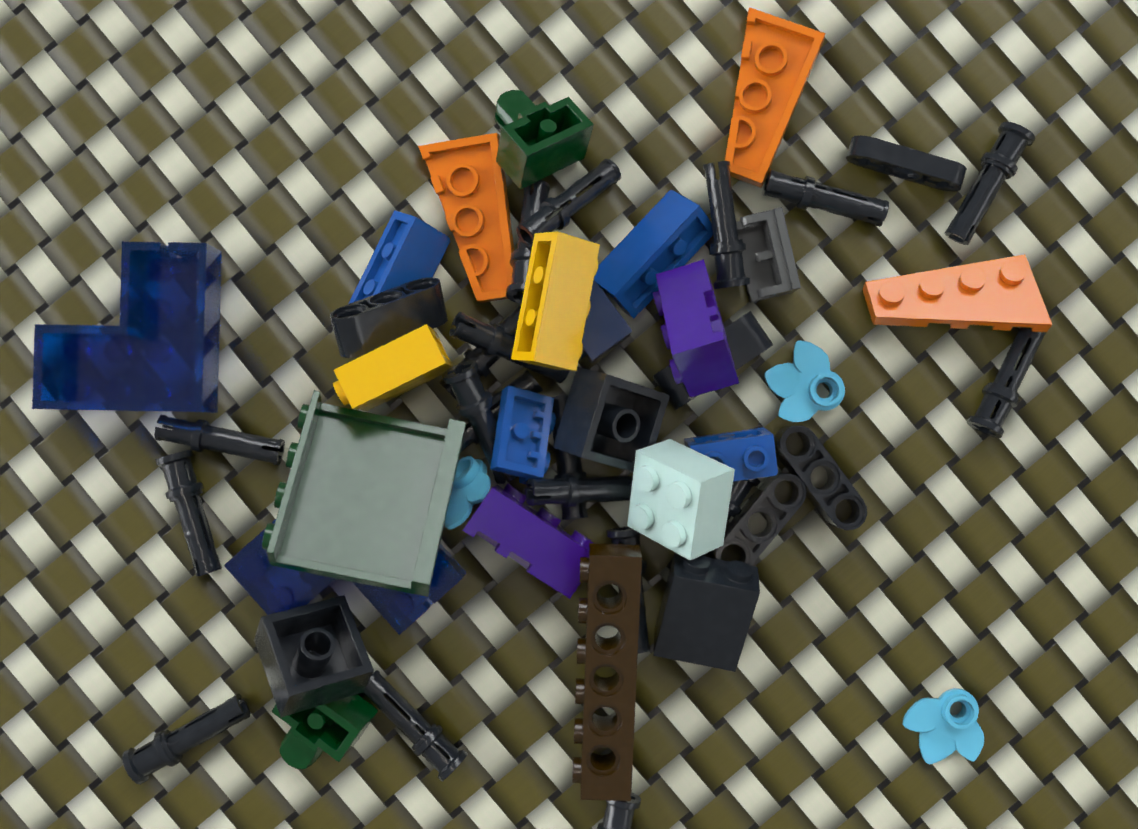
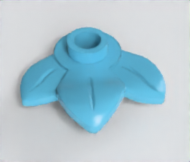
(799, 381)
(469, 488)
(944, 732)

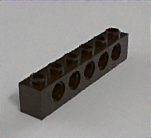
(611, 774)

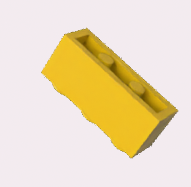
(556, 301)

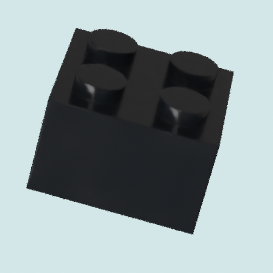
(609, 419)
(312, 655)

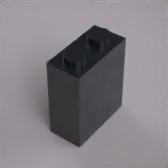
(706, 611)

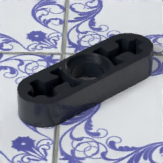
(906, 163)

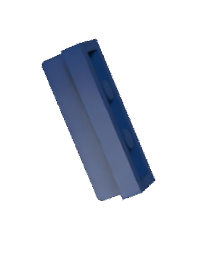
(658, 243)
(403, 254)

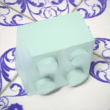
(680, 498)

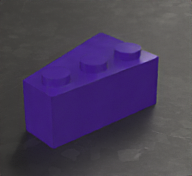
(694, 330)
(530, 538)

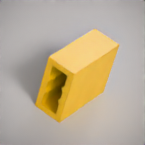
(392, 369)

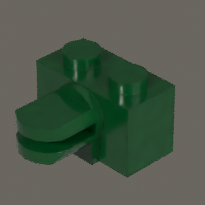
(539, 137)
(325, 728)

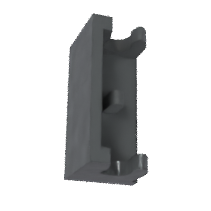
(767, 255)

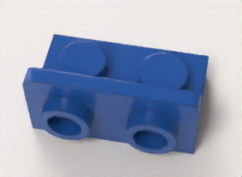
(523, 434)
(746, 451)

